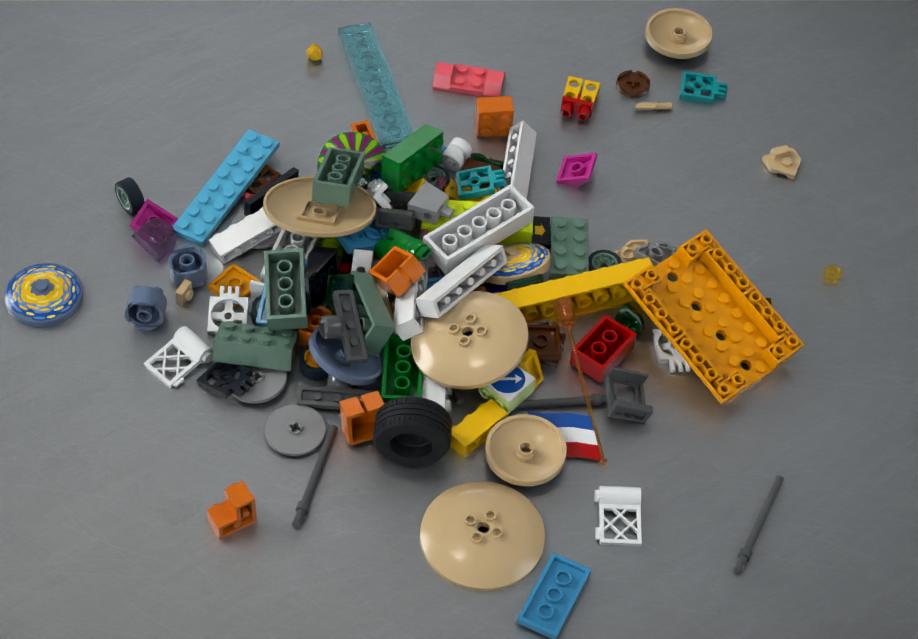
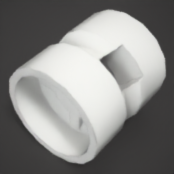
(456, 154)

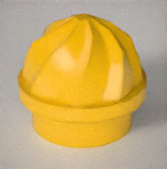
(314, 52)

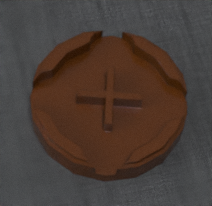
(633, 84)

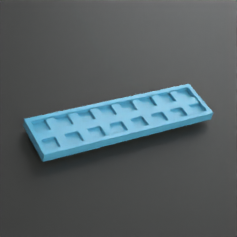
(225, 187)

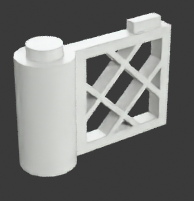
(190, 346)
(615, 500)

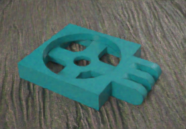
(717, 89)
(495, 178)

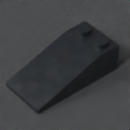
(320, 264)

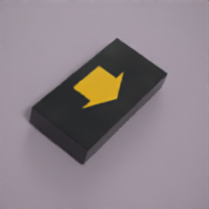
(541, 231)

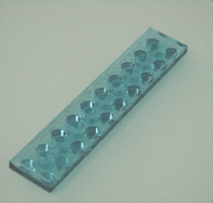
(375, 84)

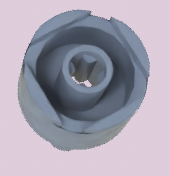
(187, 264)
(146, 307)

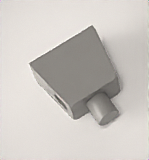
(430, 204)

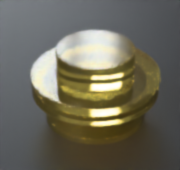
(832, 273)

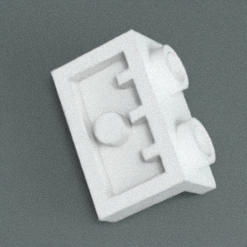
(376, 190)

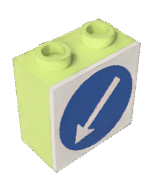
(510, 390)

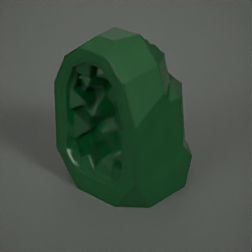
(630, 318)

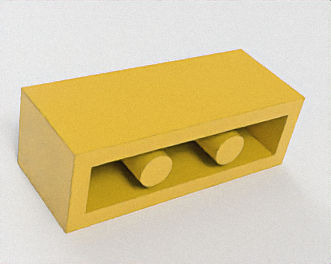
(476, 427)

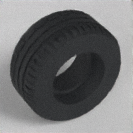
(412, 431)

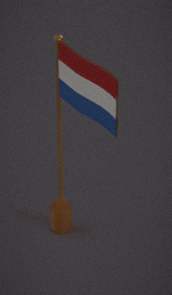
(577, 429)

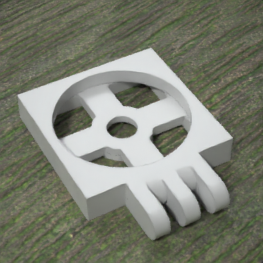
(228, 299)
(663, 358)

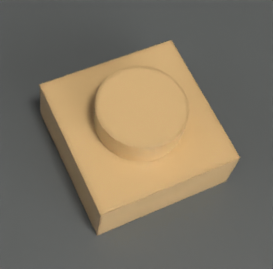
(184, 293)

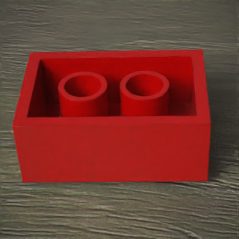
(603, 348)

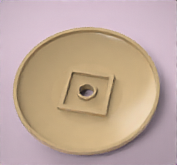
(292, 209)
(473, 360)
(482, 559)

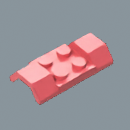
(468, 80)

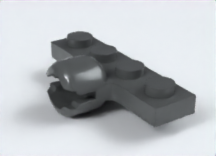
(345, 326)
(328, 396)

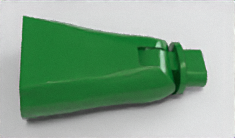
(403, 241)

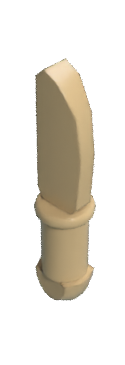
(653, 106)

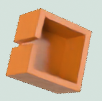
(493, 116)
(397, 271)
(359, 417)

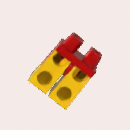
(579, 101)

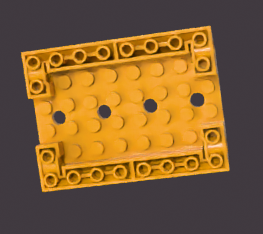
(727, 306)

